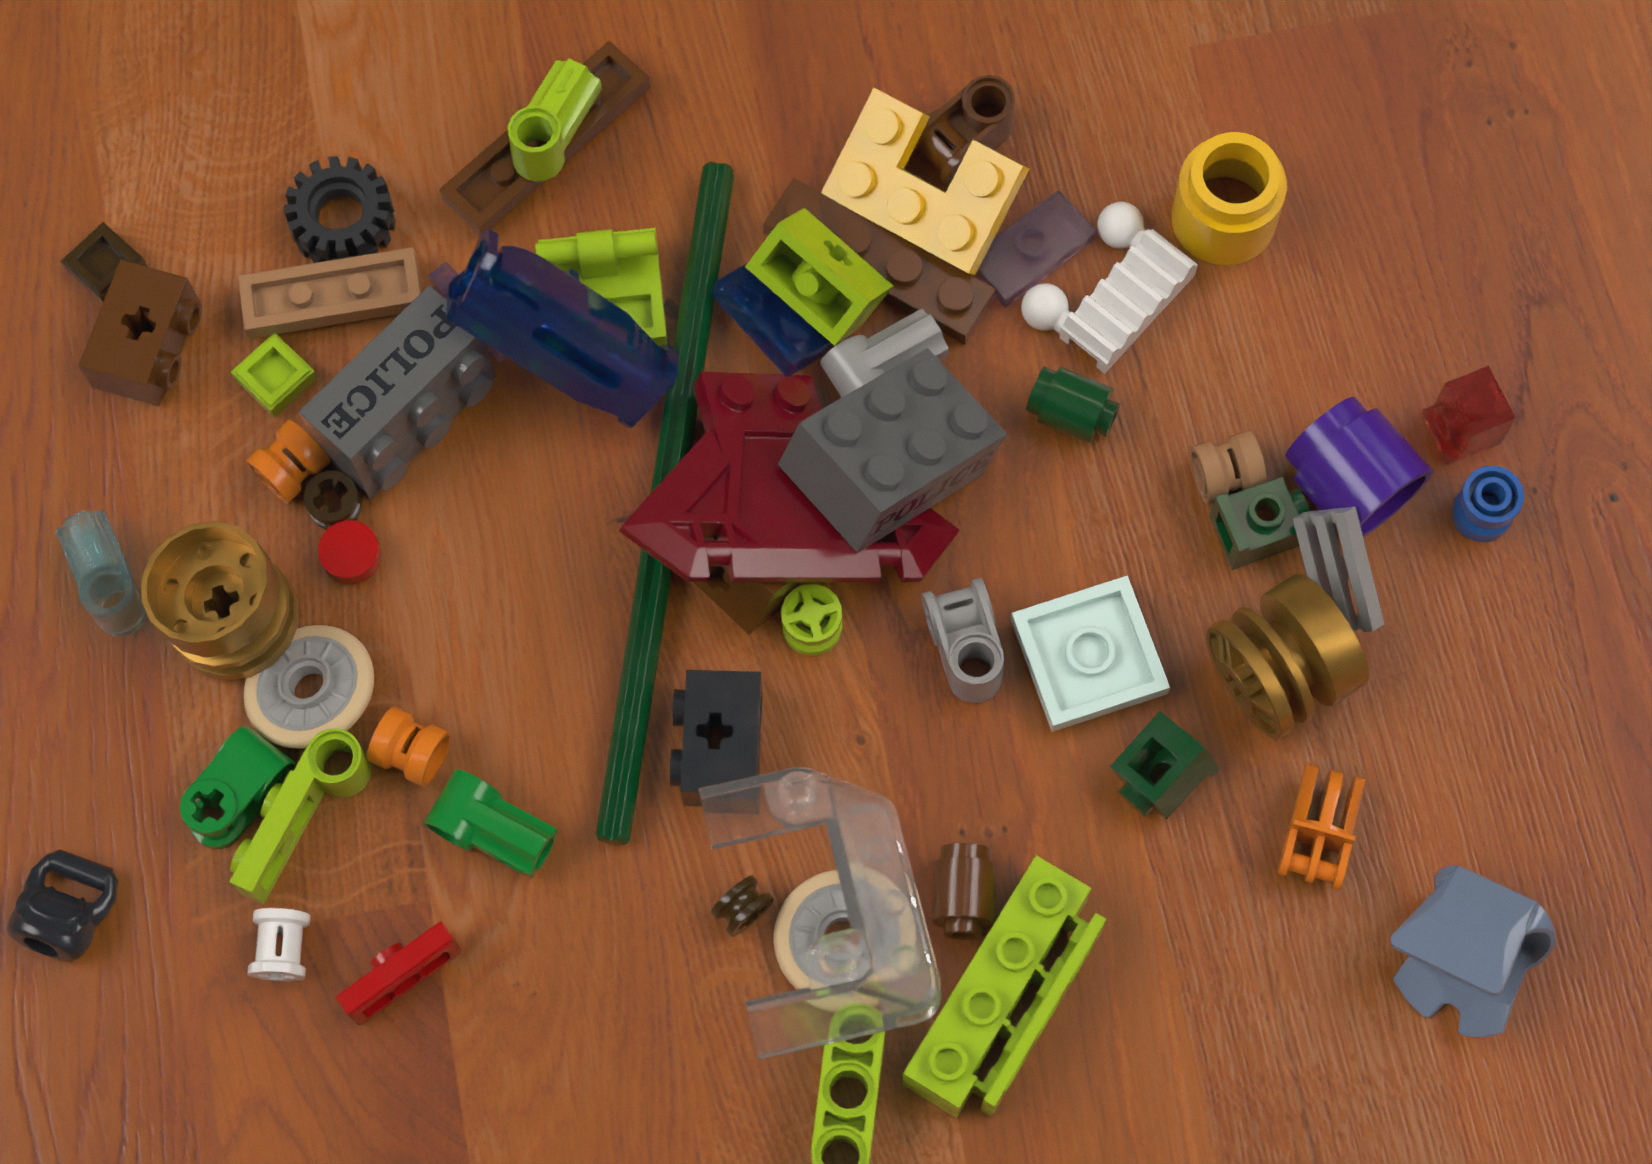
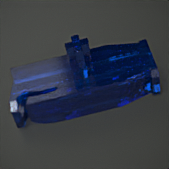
(560, 330)

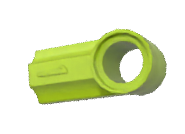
(553, 118)

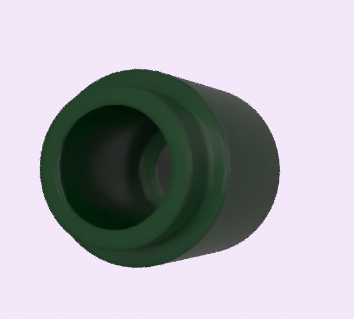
(1073, 404)

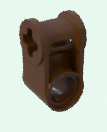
(957, 124)

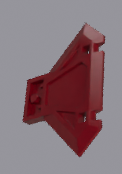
(759, 516)

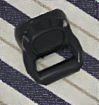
(56, 921)

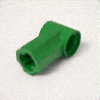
(476, 816)

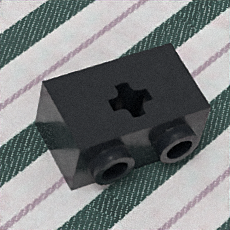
(716, 702)

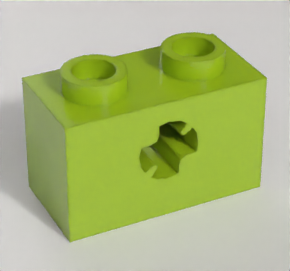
(818, 276)

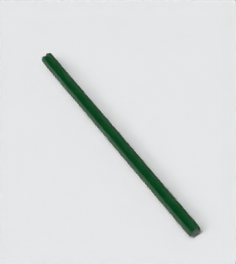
(653, 577)

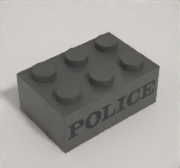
(399, 394)
(891, 449)

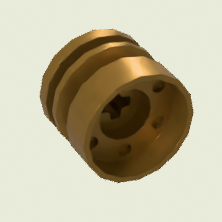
(220, 600)
(1287, 656)

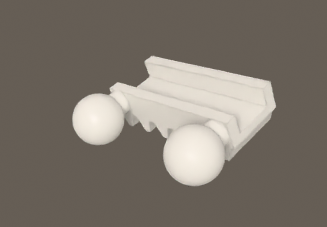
(1123, 301)

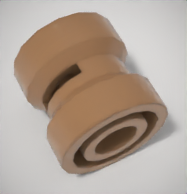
(1227, 466)

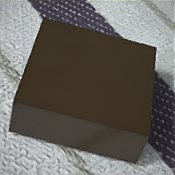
(97, 258)

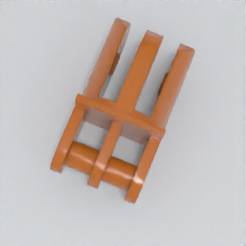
(1321, 831)

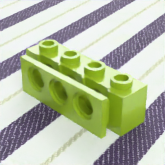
(995, 984)

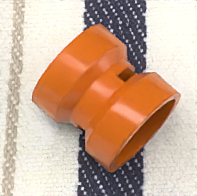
(278, 471)
(409, 746)

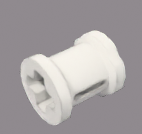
(270, 924)

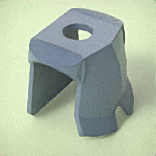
(1471, 949)

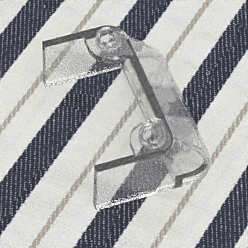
(858, 977)

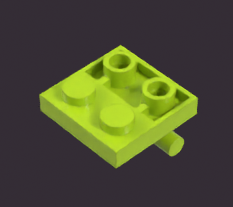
(619, 268)

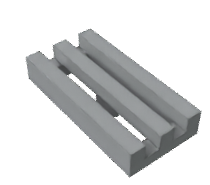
(1332, 570)

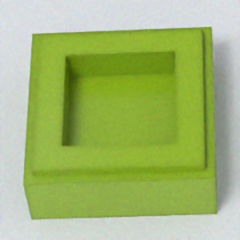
(274, 375)

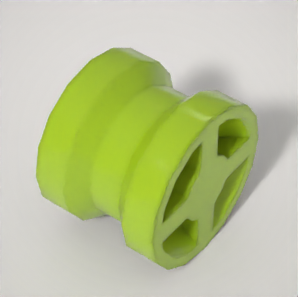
(810, 606)

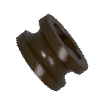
(314, 498)
(742, 906)

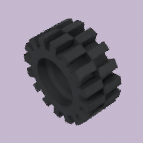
(334, 182)

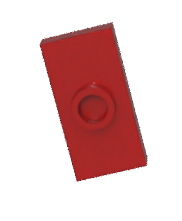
(397, 972)

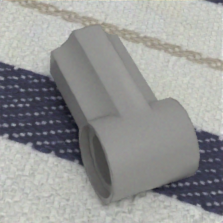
(864, 359)

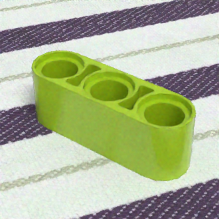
(841, 1124)

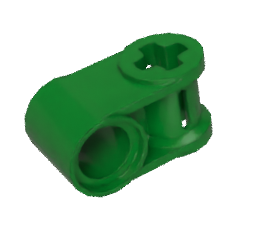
(237, 784)

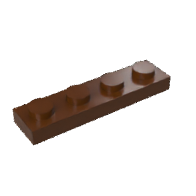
(491, 185)
(917, 276)

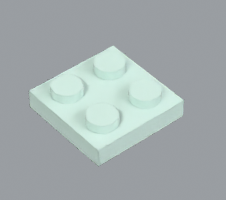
(1089, 653)

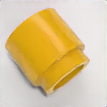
(1224, 230)

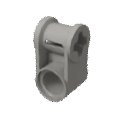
(964, 630)

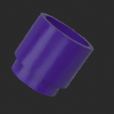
(1357, 462)

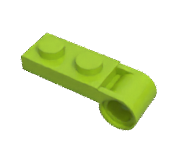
(290, 808)

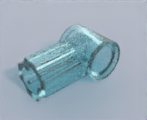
(101, 571)

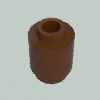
(964, 890)

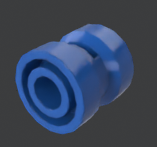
(1480, 515)

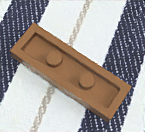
(329, 292)

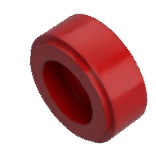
(349, 552)

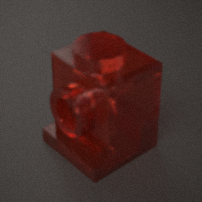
(1469, 415)

